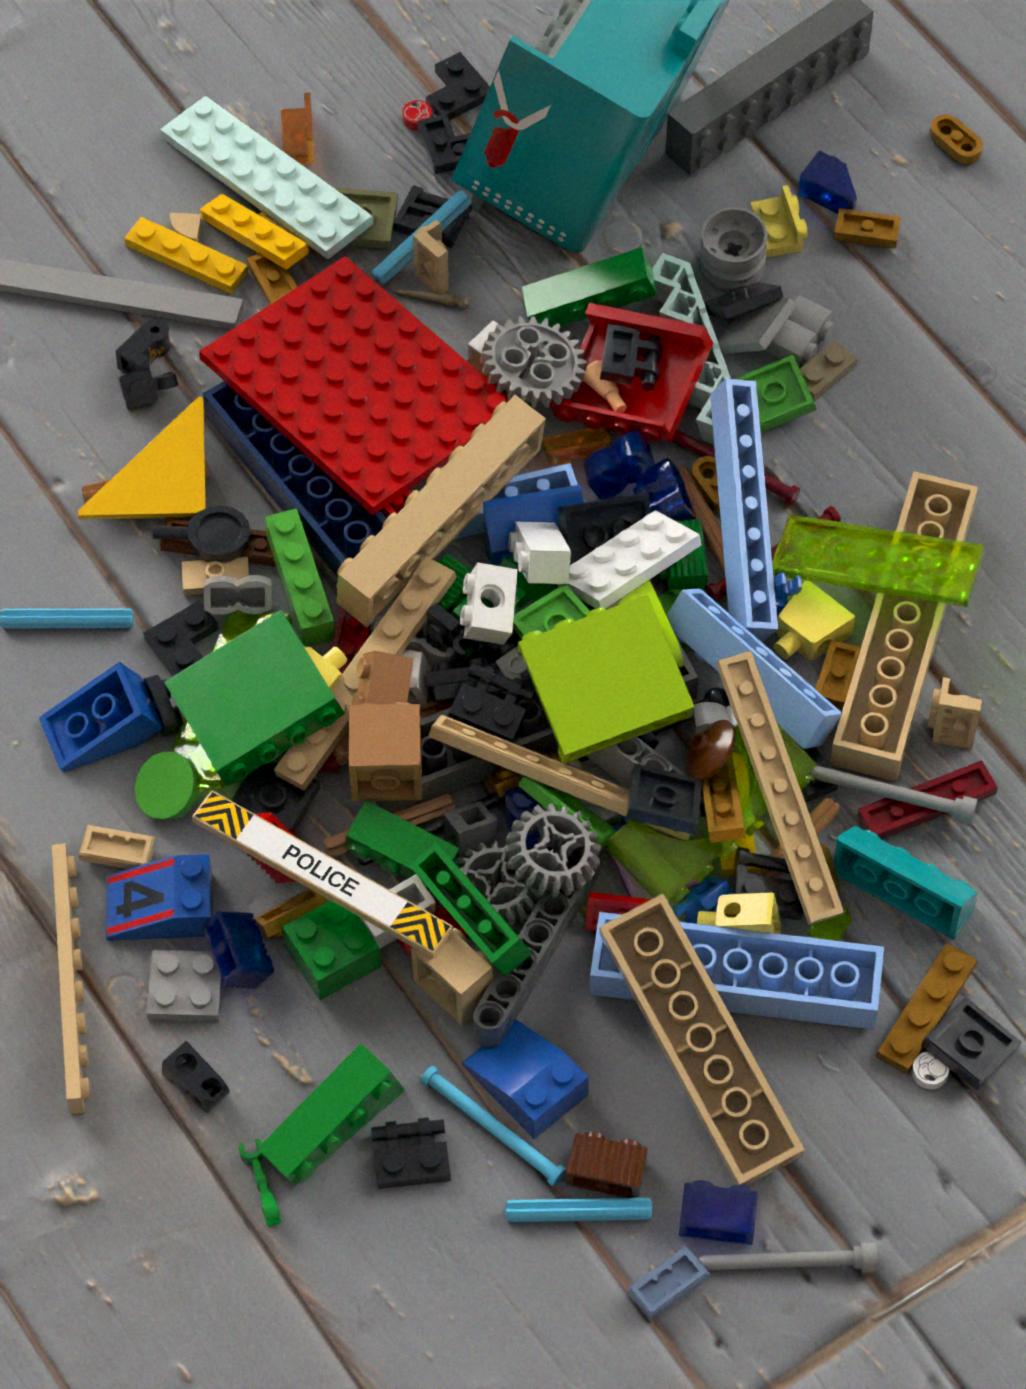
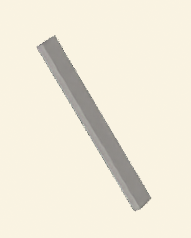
(120, 294)

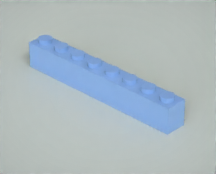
(743, 507)

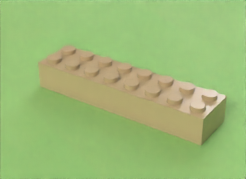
(439, 510)
(701, 1041)

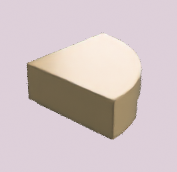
(186, 224)

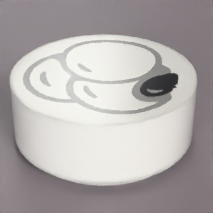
(929, 1071)

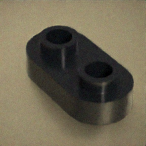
(160, 695)

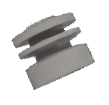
(733, 248)

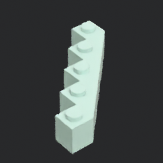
(684, 303)

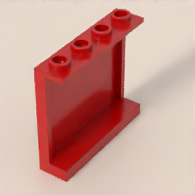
(650, 412)

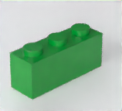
(390, 840)

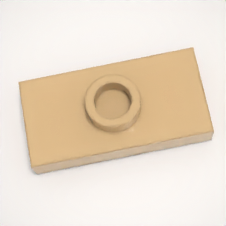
(196, 572)
(116, 847)

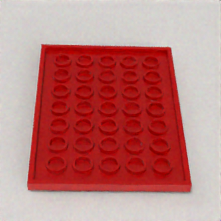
(355, 383)

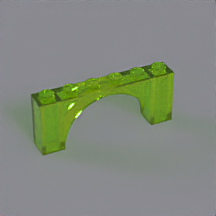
(671, 864)

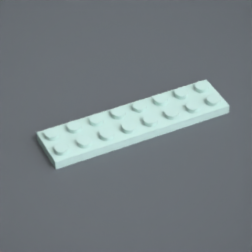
(267, 177)

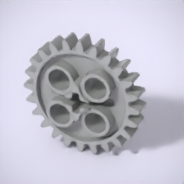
(515, 348)

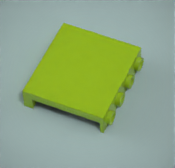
(606, 677)

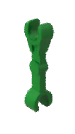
(269, 1204)

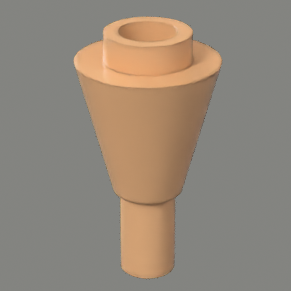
(605, 389)

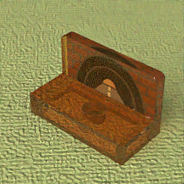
(298, 132)

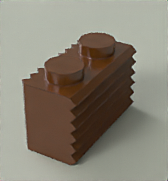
(606, 1165)

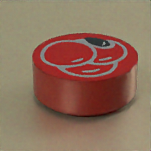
(415, 111)

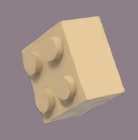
(454, 977)

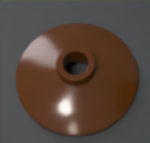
(710, 750)

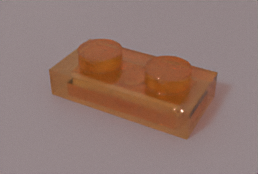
(575, 445)

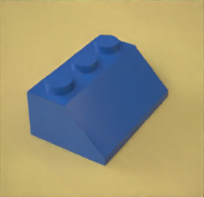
(502, 513)

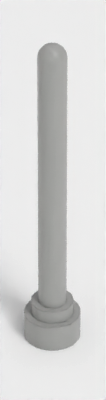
(960, 809)
(862, 1257)

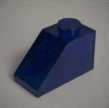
(827, 183)

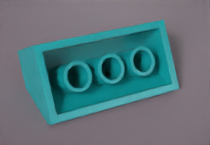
(903, 881)

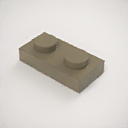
(827, 369)

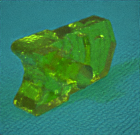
(832, 928)

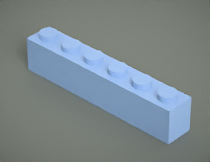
(717, 635)

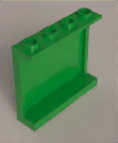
(254, 698)

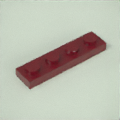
(894, 816)

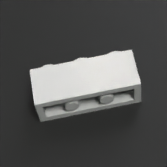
(540, 552)

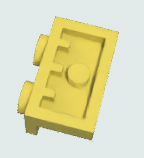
(782, 223)

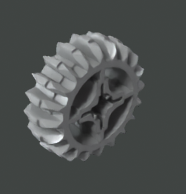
(574, 838)
(509, 897)

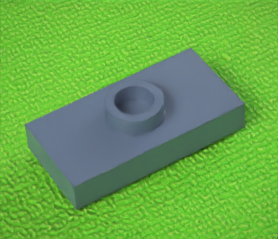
(668, 1283)

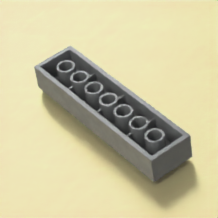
(768, 83)

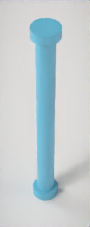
(552, 1172)

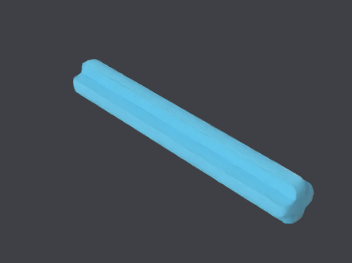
(405, 252)
(66, 618)
(578, 1209)

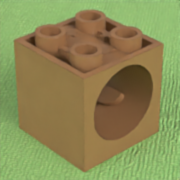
(385, 752)

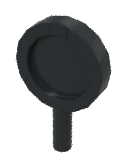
(212, 534)

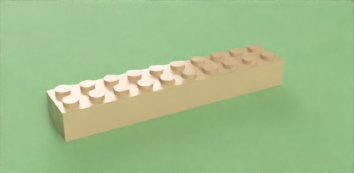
(899, 643)

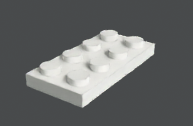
(630, 559)

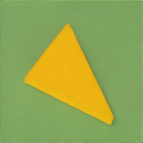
(161, 478)

